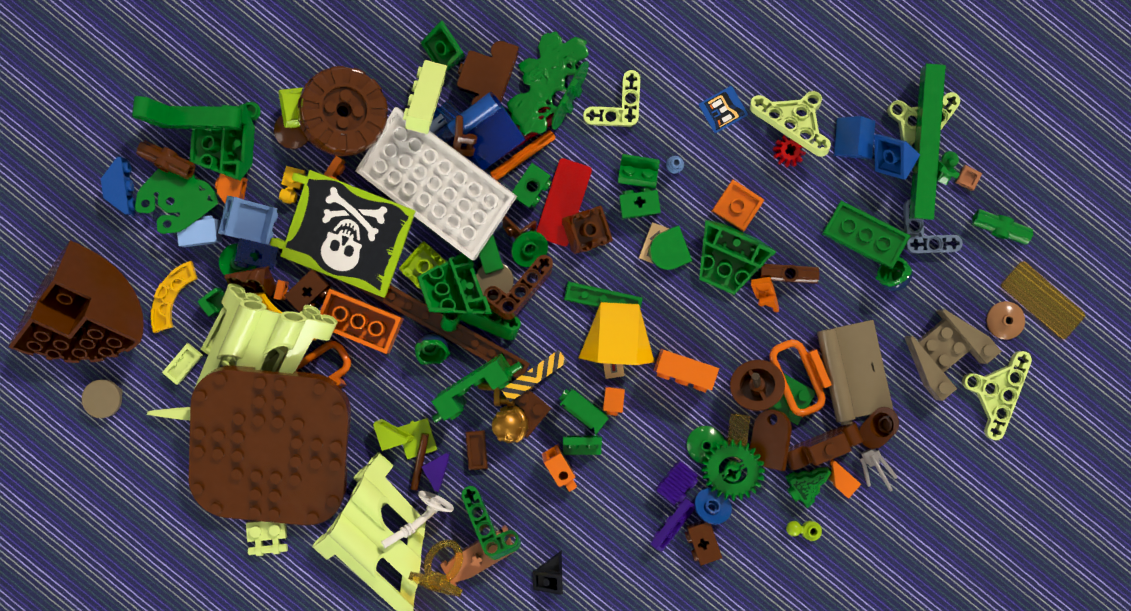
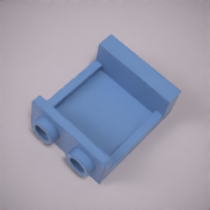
(248, 220)

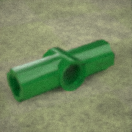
(1002, 226)

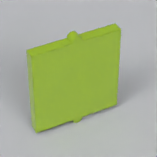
(416, 429)

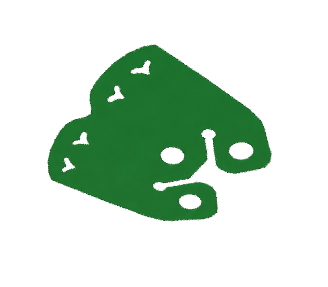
(188, 199)

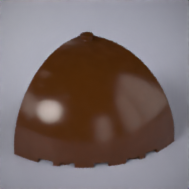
(81, 311)

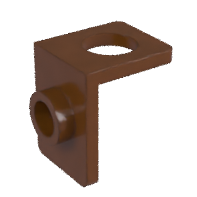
(513, 231)

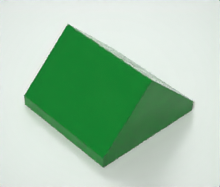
(442, 47)

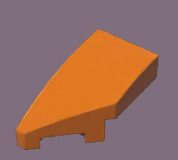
(765, 292)
(843, 480)

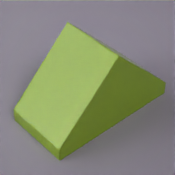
(390, 435)

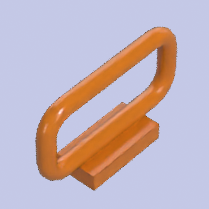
(815, 371)
(336, 376)

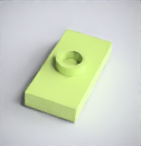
(182, 364)

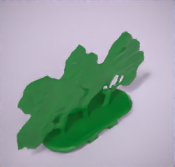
(545, 78)

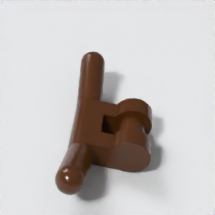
(469, 139)

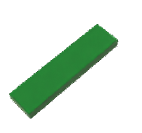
(594, 296)

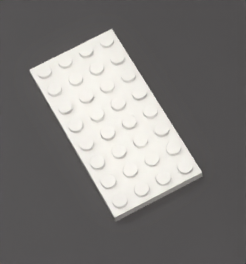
(438, 183)

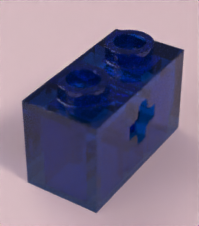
(246, 247)

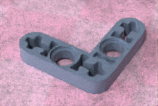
(918, 236)

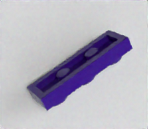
(673, 525)

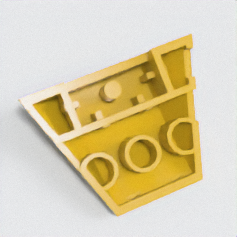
(617, 336)

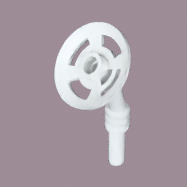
(434, 504)

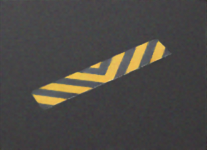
(534, 375)

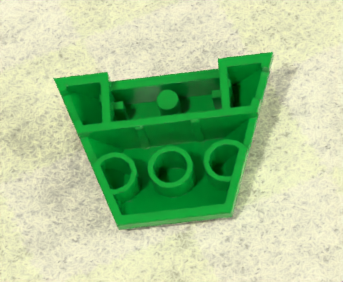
(225, 150)
(730, 256)
(453, 288)

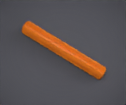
(522, 155)

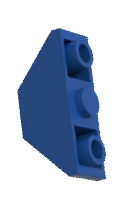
(118, 187)

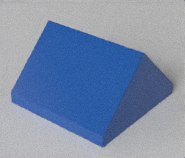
(854, 137)
(894, 156)

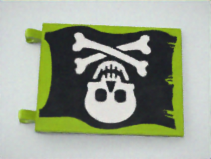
(346, 233)

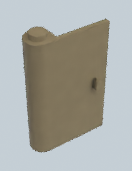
(855, 370)

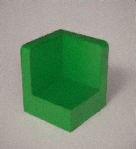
(212, 303)

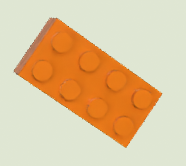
(362, 321)

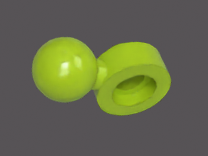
(794, 529)

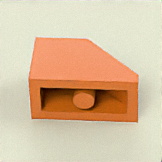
(229, 186)

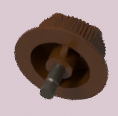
(757, 385)

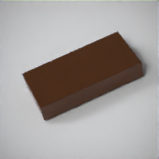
(476, 450)

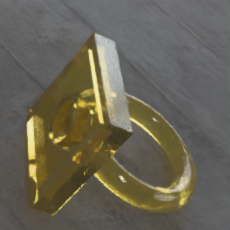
(434, 580)

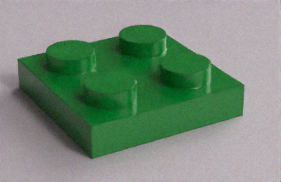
(802, 395)

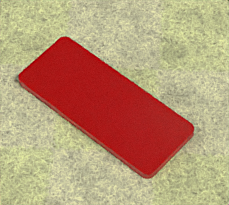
(563, 199)

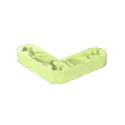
(620, 112)

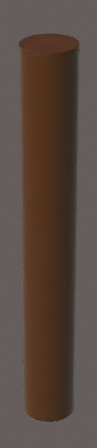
(419, 461)

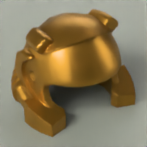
(510, 424)

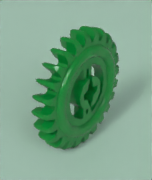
(717, 478)

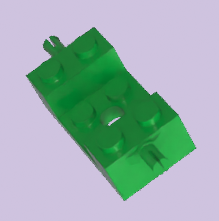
(451, 400)

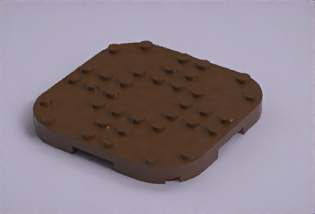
(269, 445)

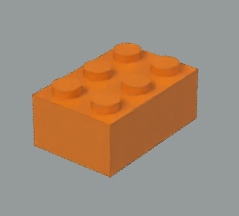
(685, 370)

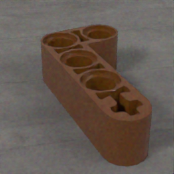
(522, 285)

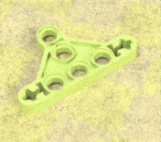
(803, 124)
(907, 131)
(1001, 382)

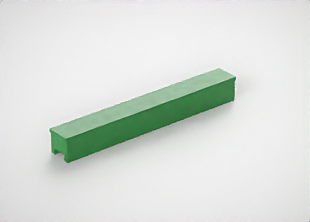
(927, 141)

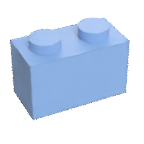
(200, 233)

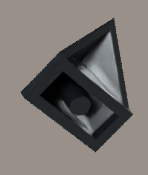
(549, 576)

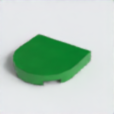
(669, 249)

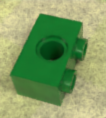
(535, 175)

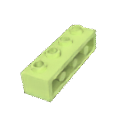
(425, 97)

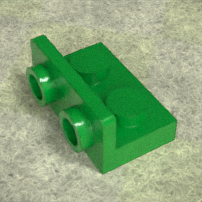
(638, 171)
(582, 444)

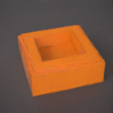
(281, 290)

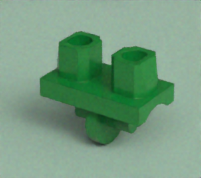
(946, 167)

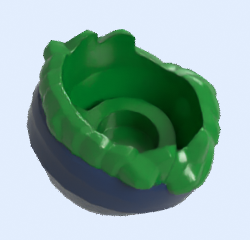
(897, 278)
(431, 349)

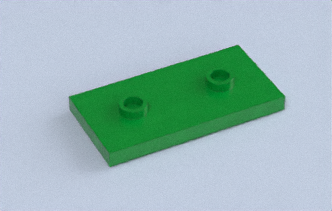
(866, 235)

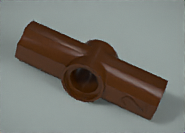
(166, 159)
(801, 274)

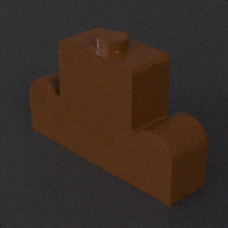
(485, 73)
(824, 446)

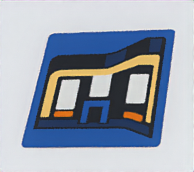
(723, 109)

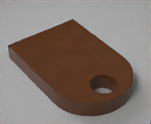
(772, 440)

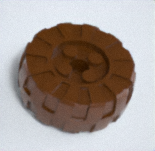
(357, 96)

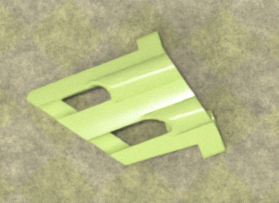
(253, 331)
(360, 529)

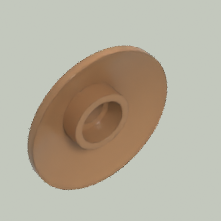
(997, 320)

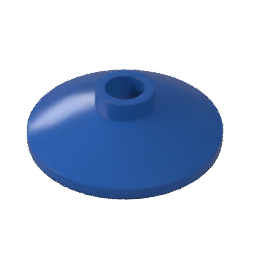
(721, 507)

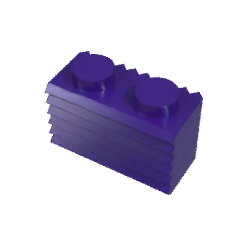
(677, 482)

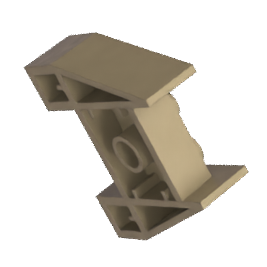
(944, 347)

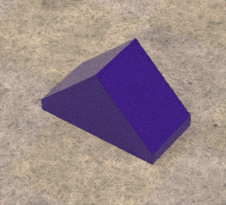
(436, 470)

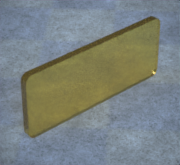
(1043, 300)

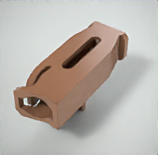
(473, 560)

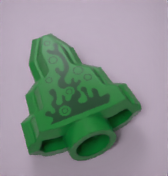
(806, 485)

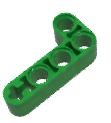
(500, 327)
(484, 522)

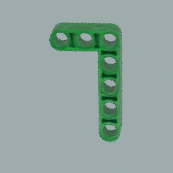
(186, 116)

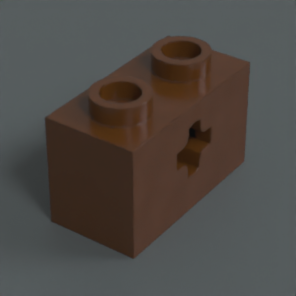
(298, 292)
(711, 550)

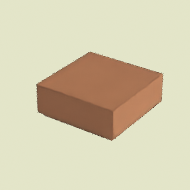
(968, 177)

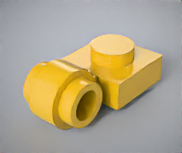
(288, 194)

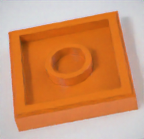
(737, 205)

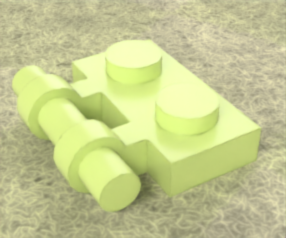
(260, 531)

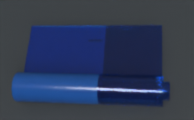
(491, 125)

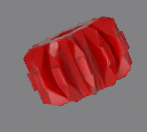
(795, 155)

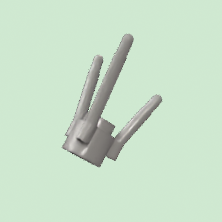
(872, 458)

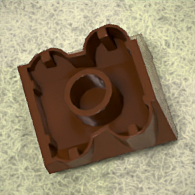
(587, 230)
(254, 280)

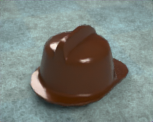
(879, 427)

